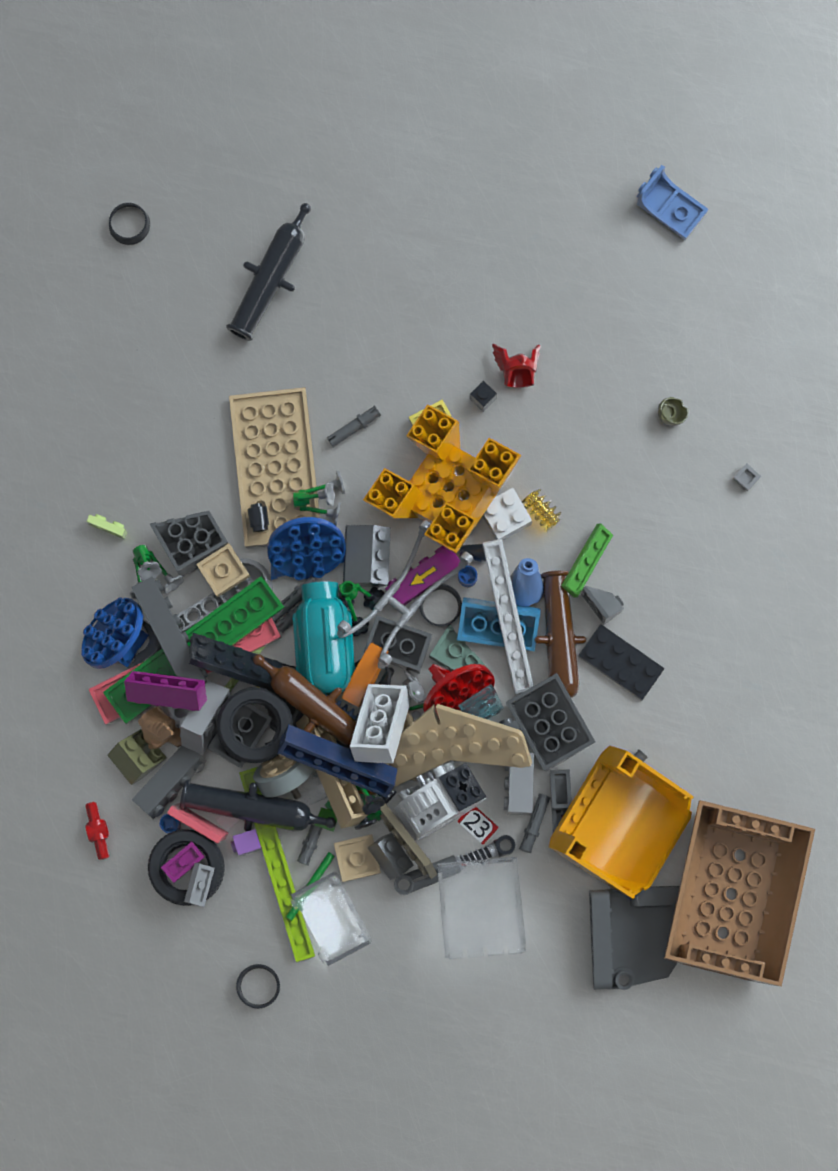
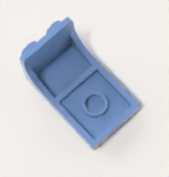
(670, 204)

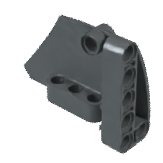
(630, 935)

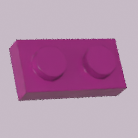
(182, 862)

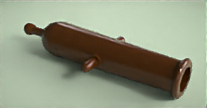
(559, 632)
(310, 701)

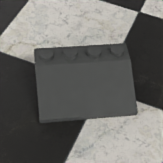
(550, 722)

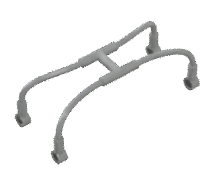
(344, 627)

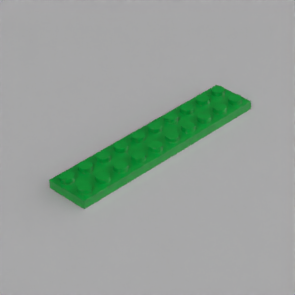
(227, 624)

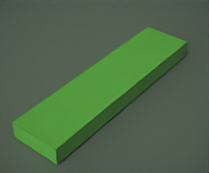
(587, 560)

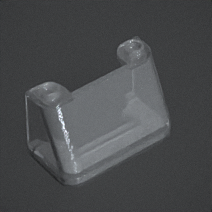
(332, 918)

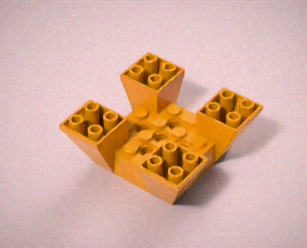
(445, 462)

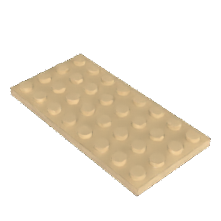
(272, 456)

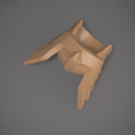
(159, 729)

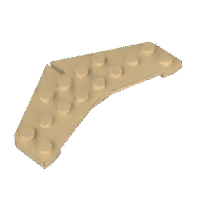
(456, 738)

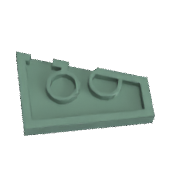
(453, 652)

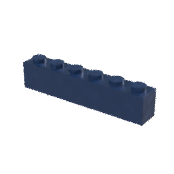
(336, 761)

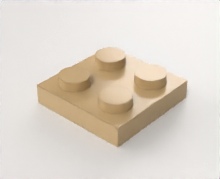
(223, 570)
(355, 858)

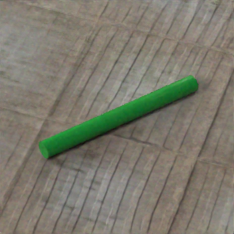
(316, 876)

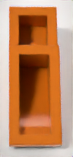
(364, 674)

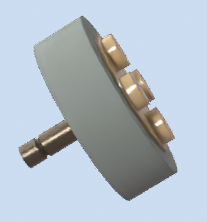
(281, 776)

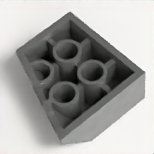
(189, 539)

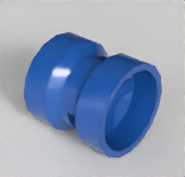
(470, 575)
(167, 822)

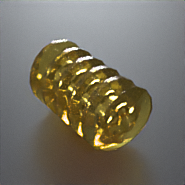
(542, 509)

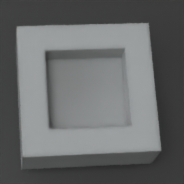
(747, 477)

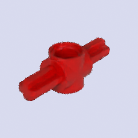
(97, 830)

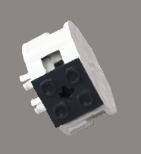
(439, 799)

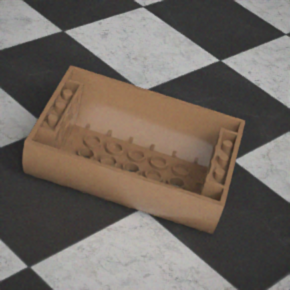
(766, 898)

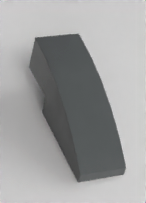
(560, 794)

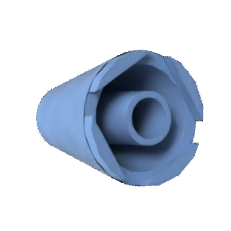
(527, 583)

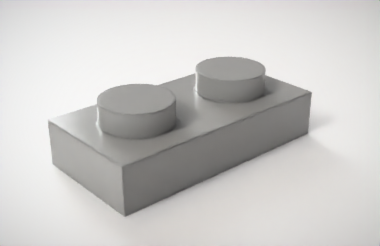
(199, 884)

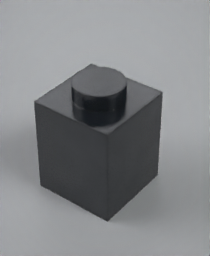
(483, 396)

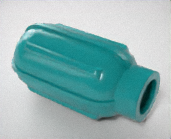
(318, 650)

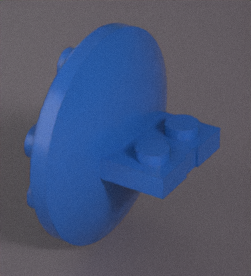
(306, 548)
(114, 635)

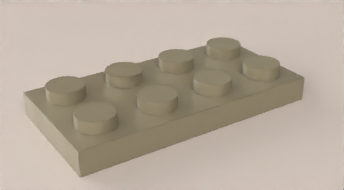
(405, 839)

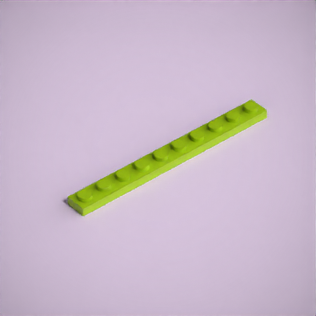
(281, 880)

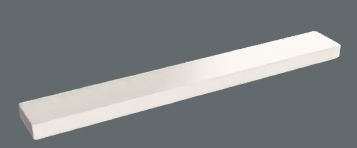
(508, 615)

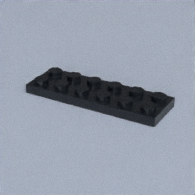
(230, 661)

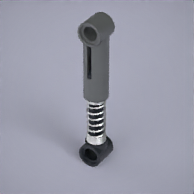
(490, 850)

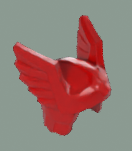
(518, 369)

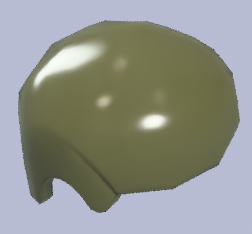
(672, 411)

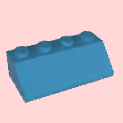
(481, 623)

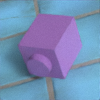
(246, 843)

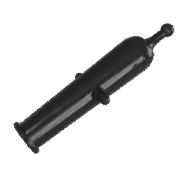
(269, 276)
(251, 807)

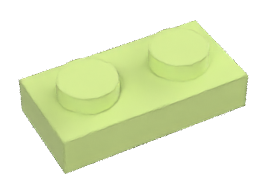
(100, 523)

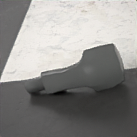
(152, 647)

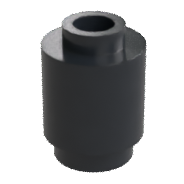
(258, 517)

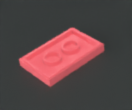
(198, 823)

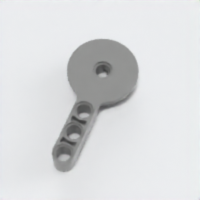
(254, 569)

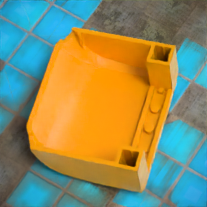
(623, 822)

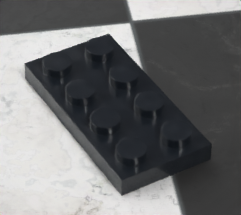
(621, 662)

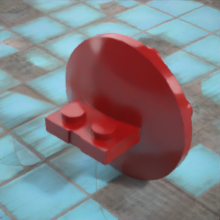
(456, 686)

